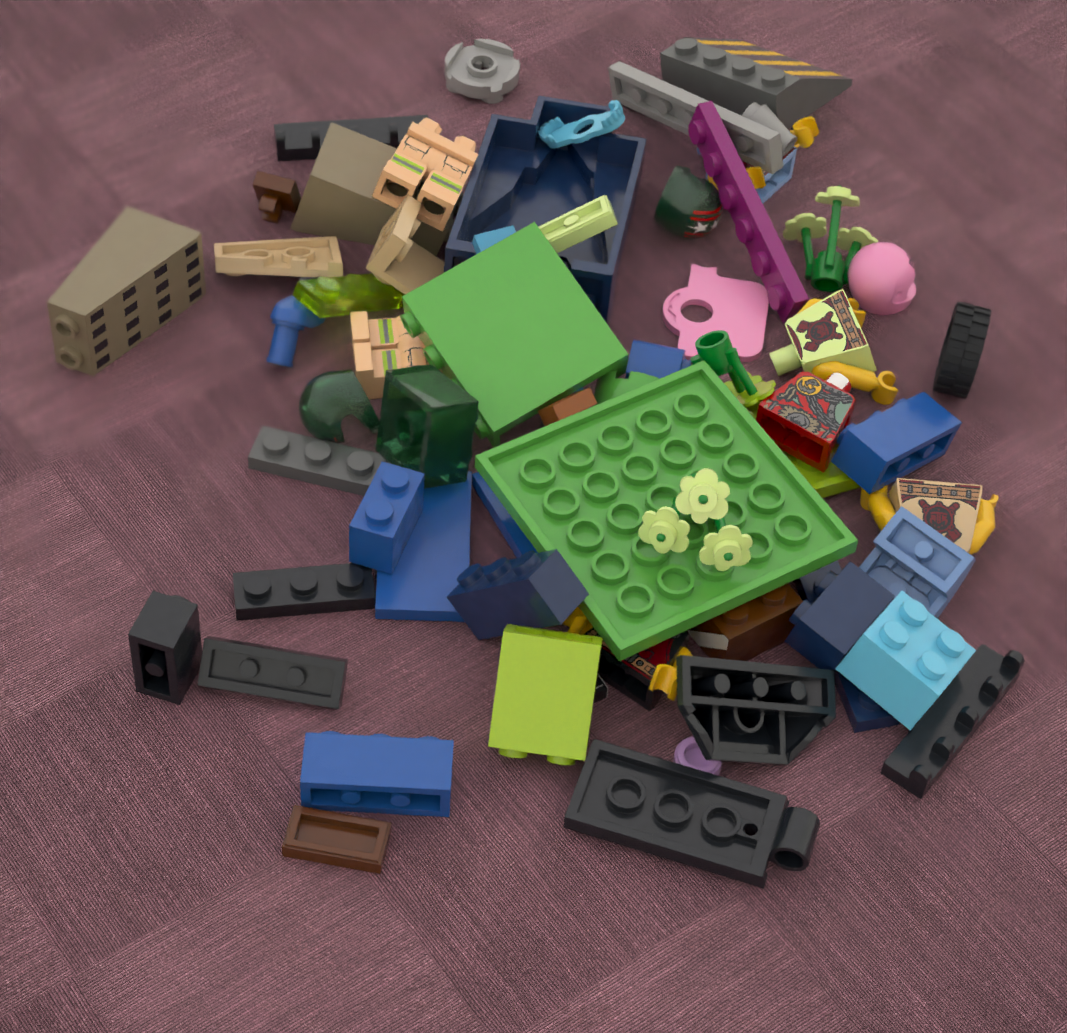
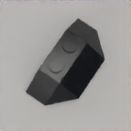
(753, 708)

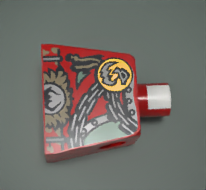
(808, 416)

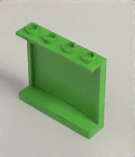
(512, 330)

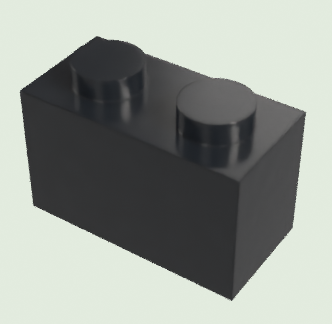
(166, 647)

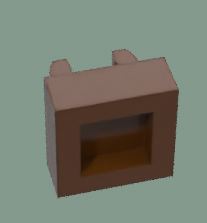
(275, 195)

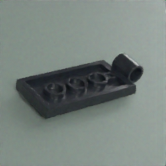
(689, 815)

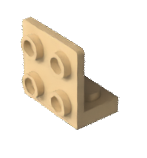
(397, 258)

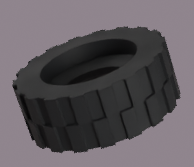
(961, 350)

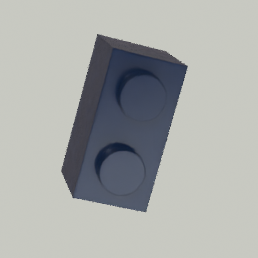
(838, 617)

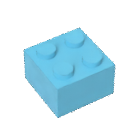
(905, 659)

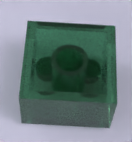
(427, 424)

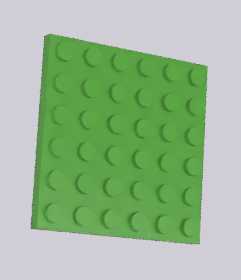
(600, 470)

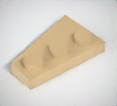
(280, 257)

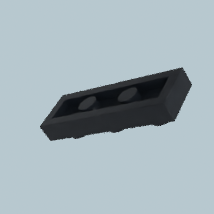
(303, 591)
(273, 672)

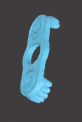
(559, 134)

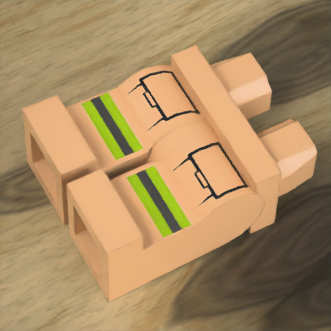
(432, 160)
(382, 347)

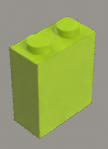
(545, 694)

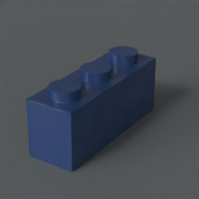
(522, 591)

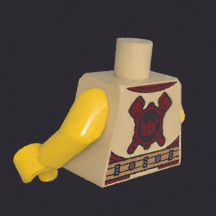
(947, 507)

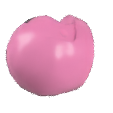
(882, 278)

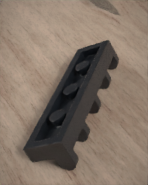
(305, 139)
(952, 720)

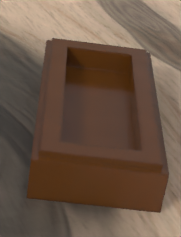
(336, 839)

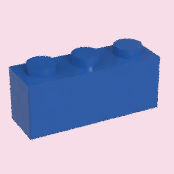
(895, 441)
(377, 774)

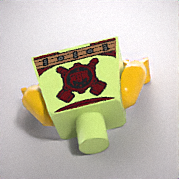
(830, 340)

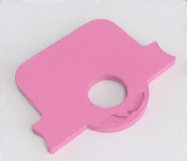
(735, 307)

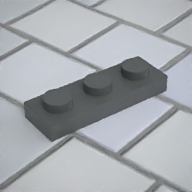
(314, 460)

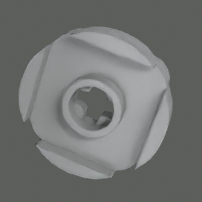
(465, 74)

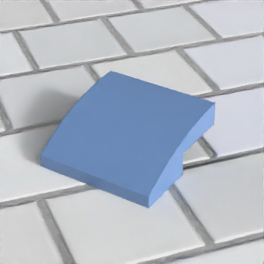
(917, 561)

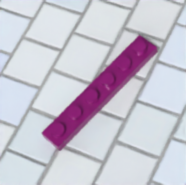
(747, 211)

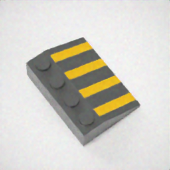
(743, 73)

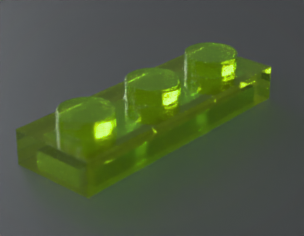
(347, 294)

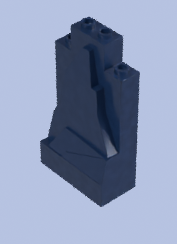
(527, 182)

